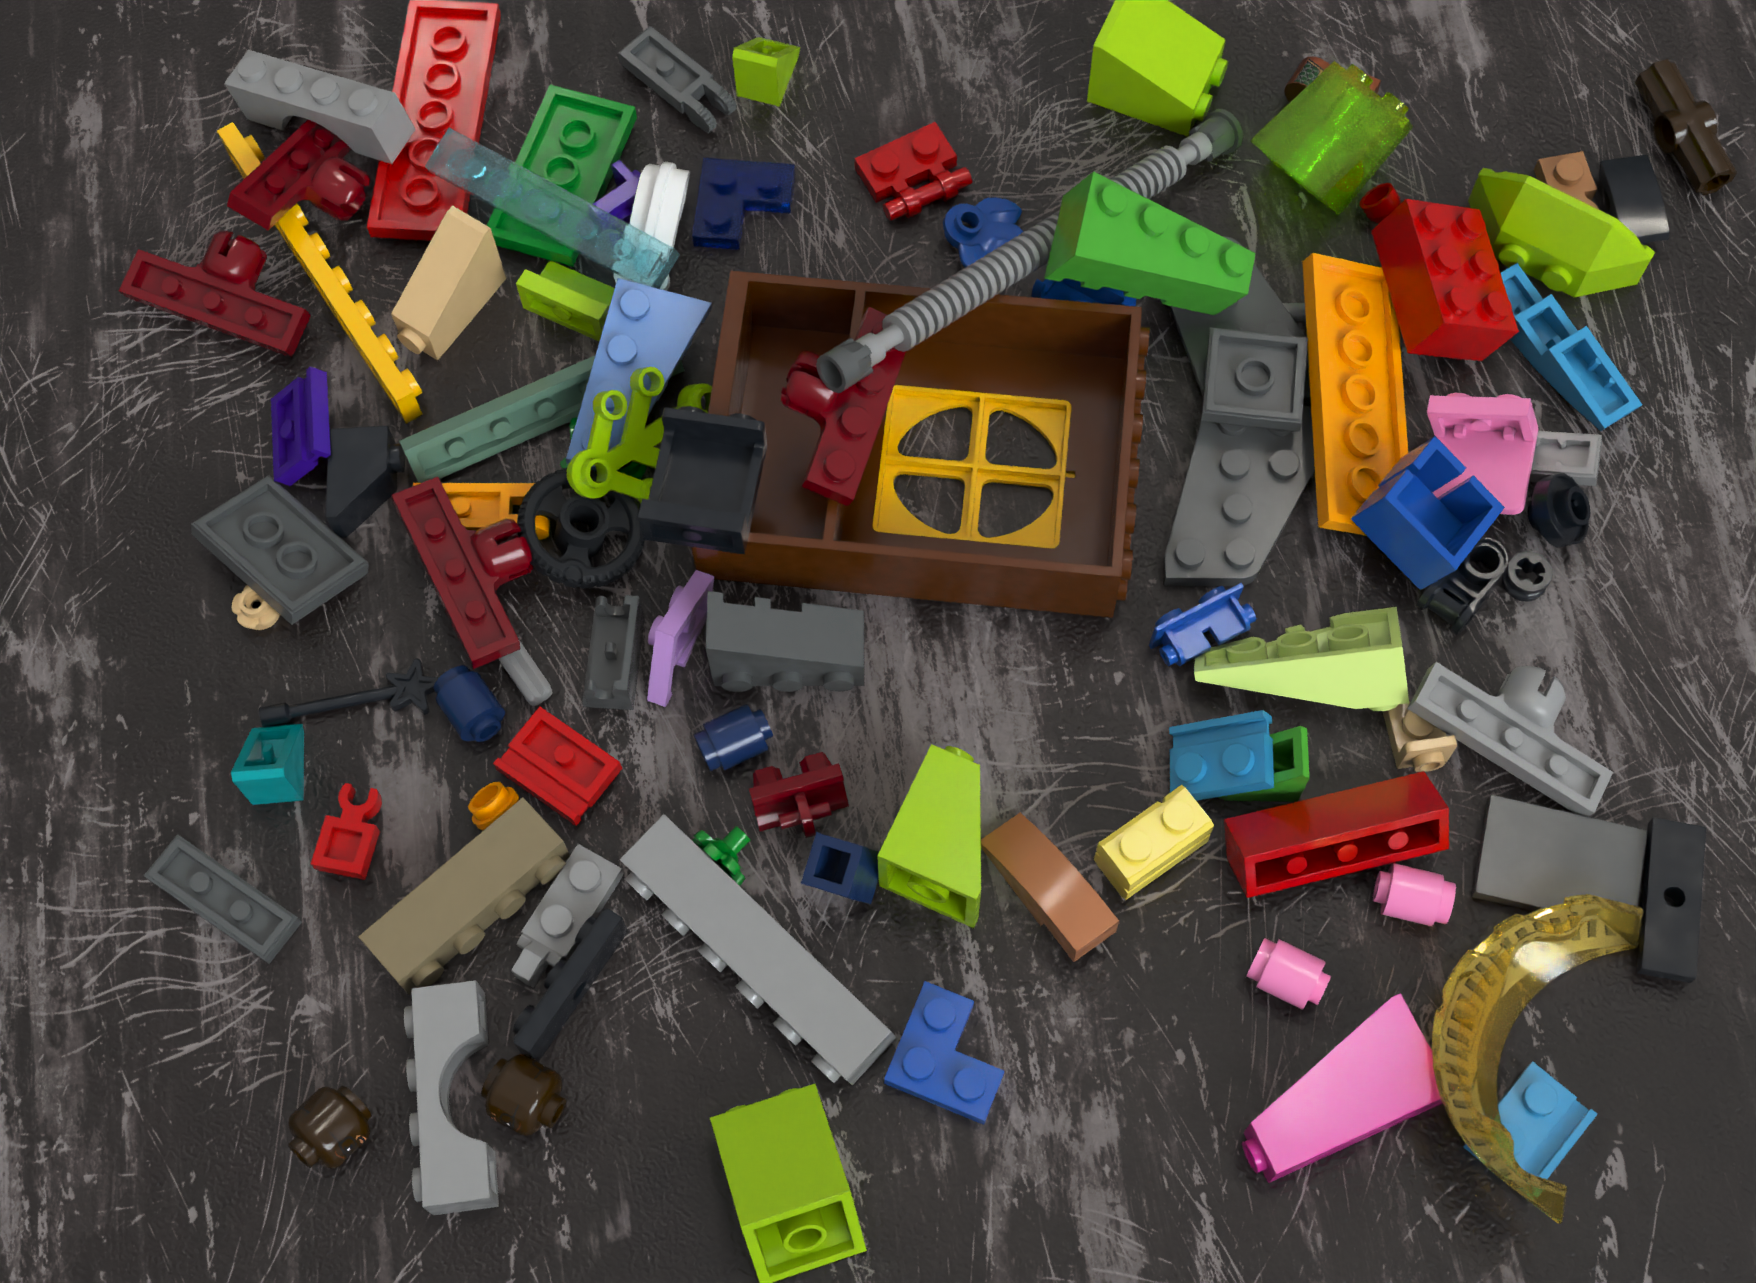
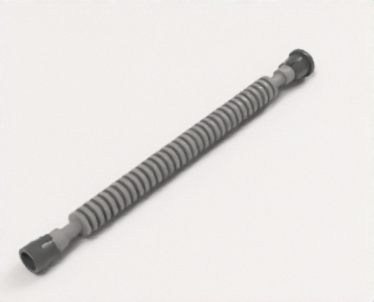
(1014, 260)

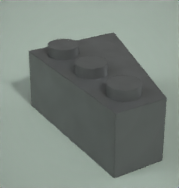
(784, 646)

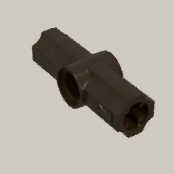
(1685, 127)

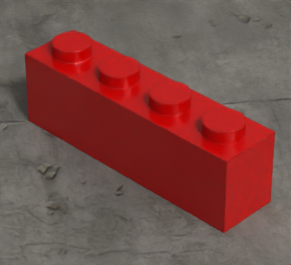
(1336, 834)

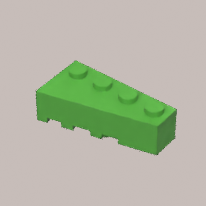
(1144, 250)

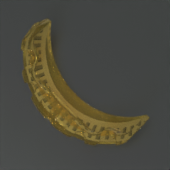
(1485, 1000)

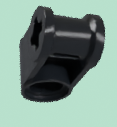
(1464, 591)

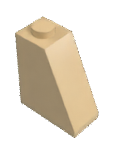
(448, 285)

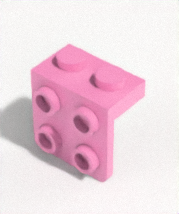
(1491, 439)

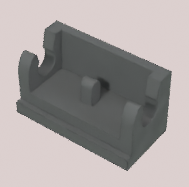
(614, 654)

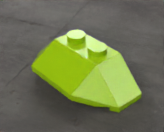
(1557, 235)

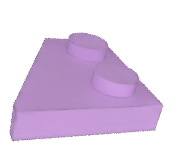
(676, 634)

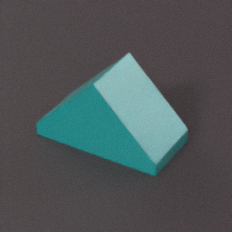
(271, 765)

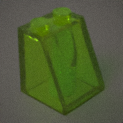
(1335, 135)

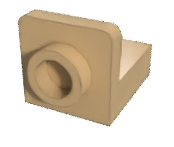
(1417, 741)

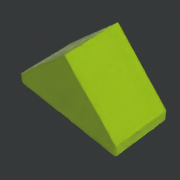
(764, 69)

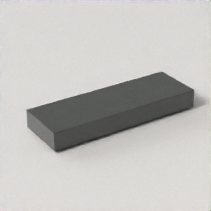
(223, 899)

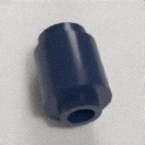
(469, 704)
(733, 738)

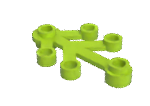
(636, 440)

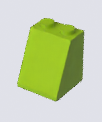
(1156, 64)
(936, 838)
(788, 1184)

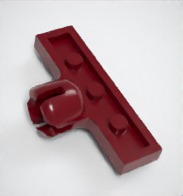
(301, 169)
(219, 293)
(845, 419)
(466, 567)

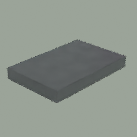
(280, 549)
(1543, 854)

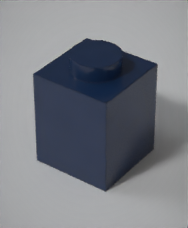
(842, 868)

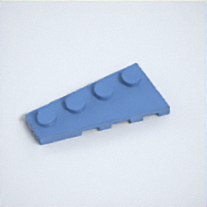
(640, 331)

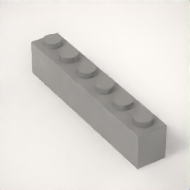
(758, 950)

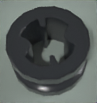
(1525, 589)

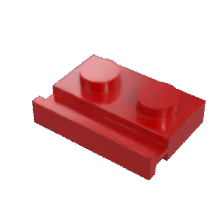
(558, 765)

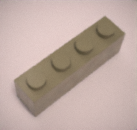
(466, 897)

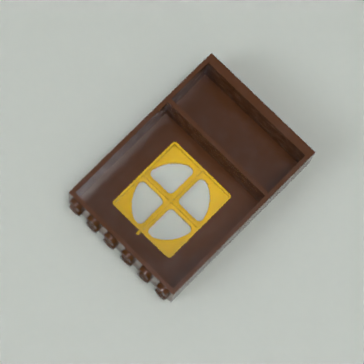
(1048, 361)

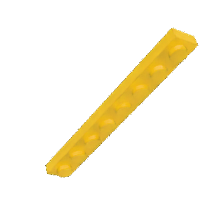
(332, 286)

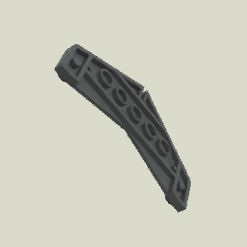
(1239, 476)

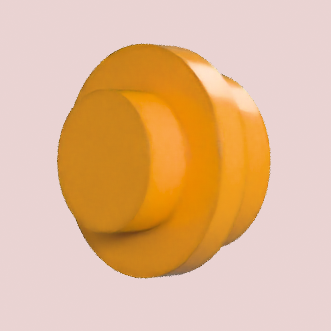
(491, 803)

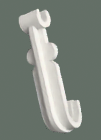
(660, 204)

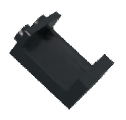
(705, 480)

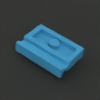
(1223, 755)
(1541, 1120)

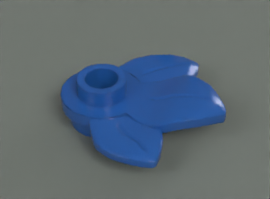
(992, 226)

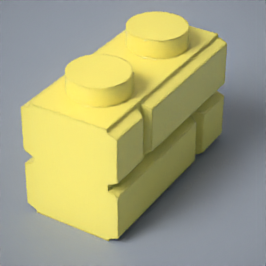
(1153, 842)

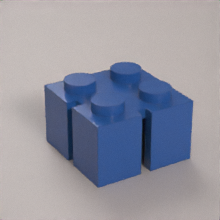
(1414, 527)

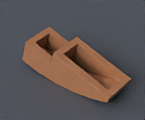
(1050, 886)

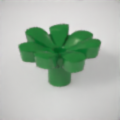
(724, 850)

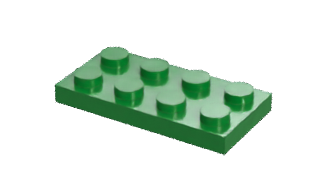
(573, 147)

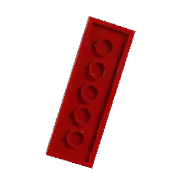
(441, 85)

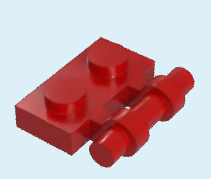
(907, 162)

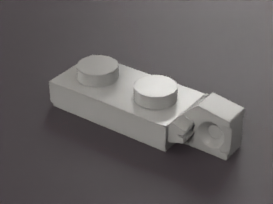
(572, 898)

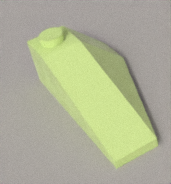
(1343, 665)

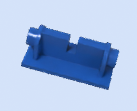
(1216, 612)

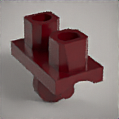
(798, 797)

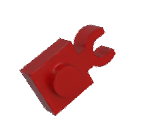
(348, 841)

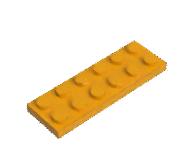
(1352, 385)

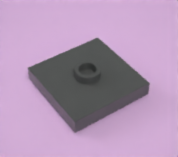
(1254, 379)

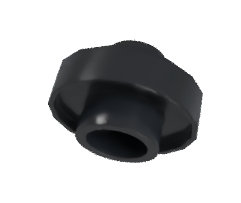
(1559, 510)

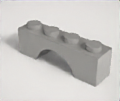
(358, 113)
(446, 1030)

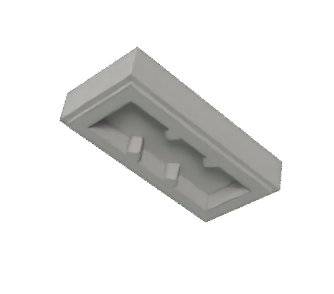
(1569, 454)

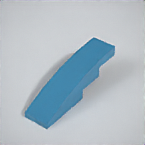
(1567, 357)

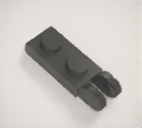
(675, 77)

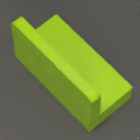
(566, 298)

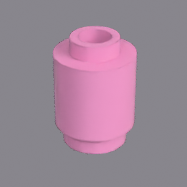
(1414, 895)
(1289, 973)

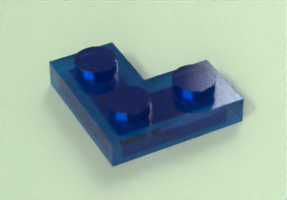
(737, 186)

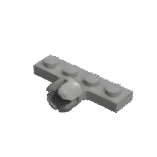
(1514, 732)

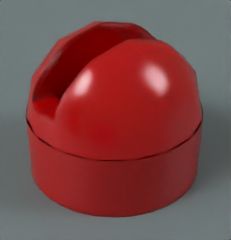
(1380, 202)

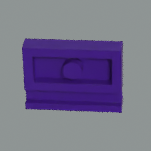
(300, 426)

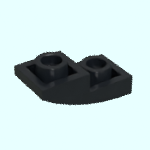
(1635, 197)

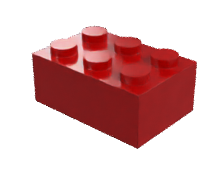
(1444, 280)

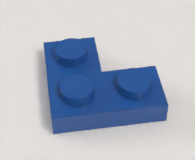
(928, 1059)

